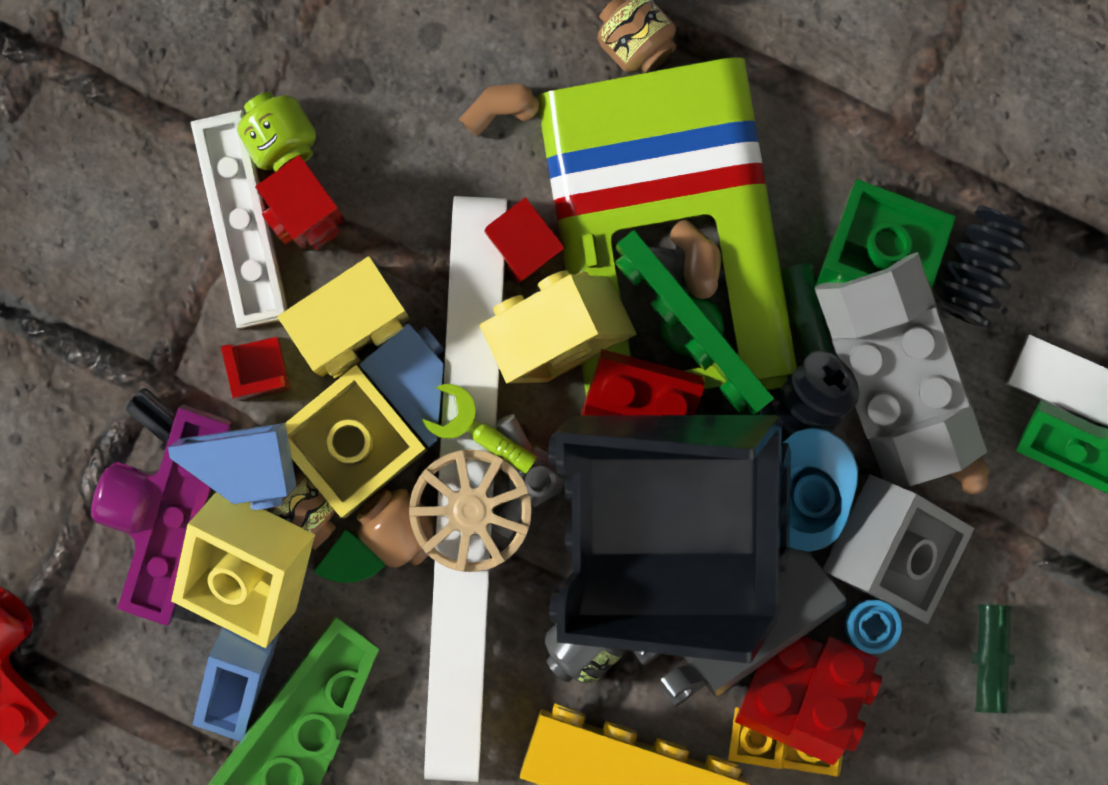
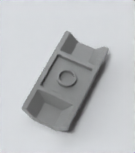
(905, 373)

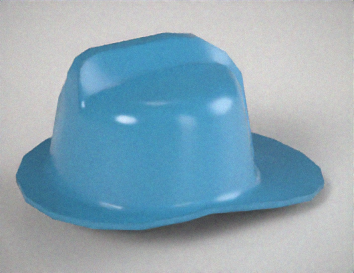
(821, 487)

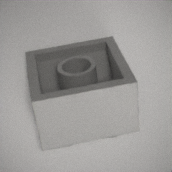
(898, 548)

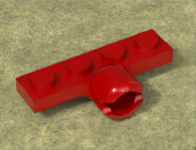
(21, 708)

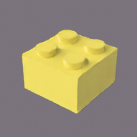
(344, 319)
(556, 327)
(351, 442)
(242, 568)

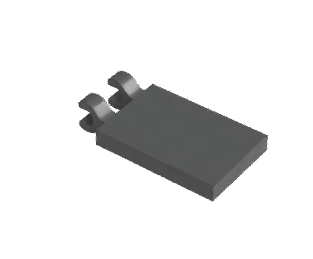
(805, 602)

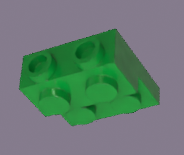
(880, 231)

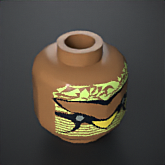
(636, 34)
(307, 509)

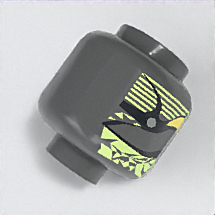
(579, 662)

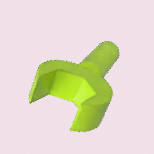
(481, 432)

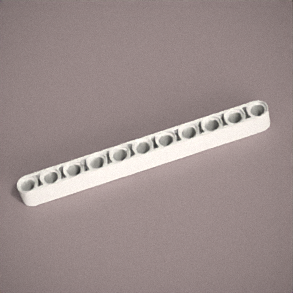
(461, 596)

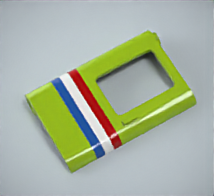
(665, 153)

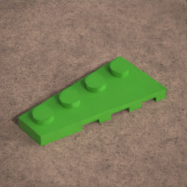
(306, 716)

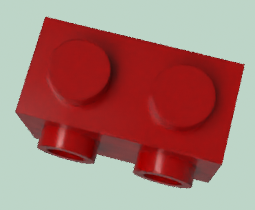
(299, 206)

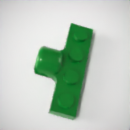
(691, 325)
(1067, 445)

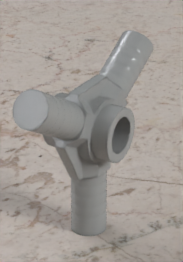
(540, 480)

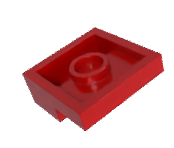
(640, 388)
(812, 697)

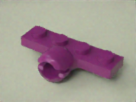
(156, 515)

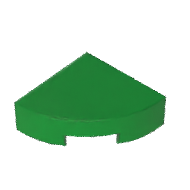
(349, 561)

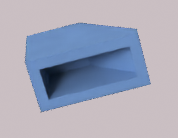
(407, 373)
(241, 464)
(232, 684)

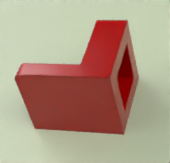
(523, 240)
(255, 368)

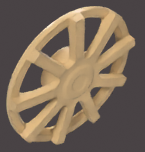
(470, 510)

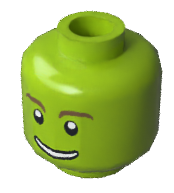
(276, 131)

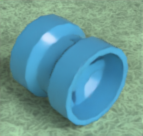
(863, 623)

